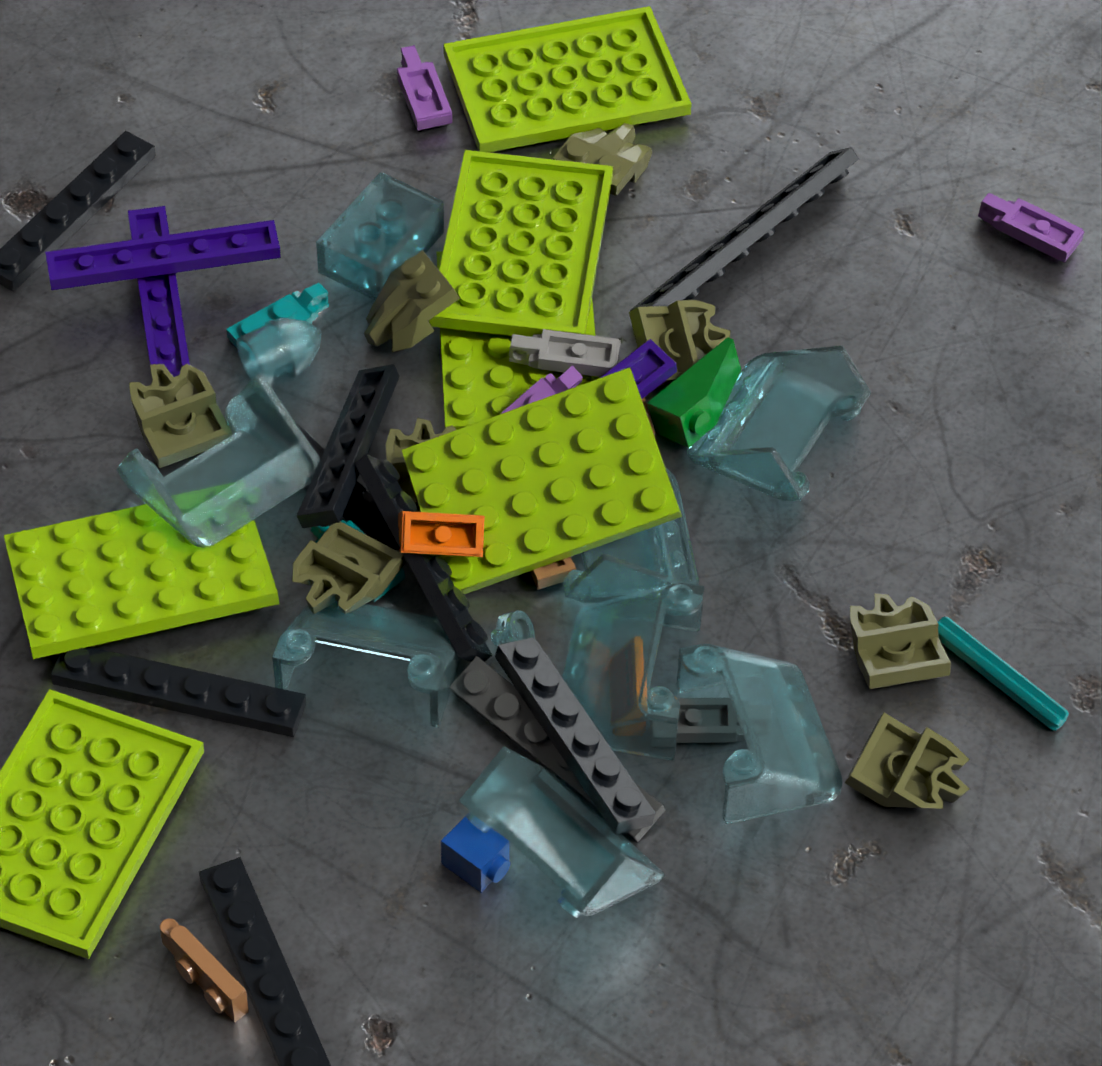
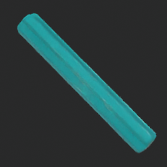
(1001, 674)

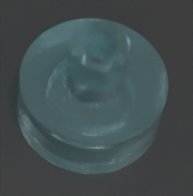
(512, 627)

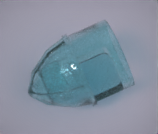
(279, 348)

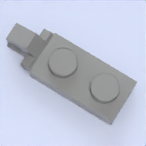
(561, 350)

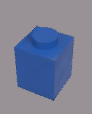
(475, 855)

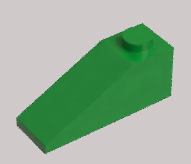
(697, 397)

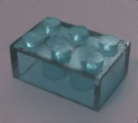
(379, 234)

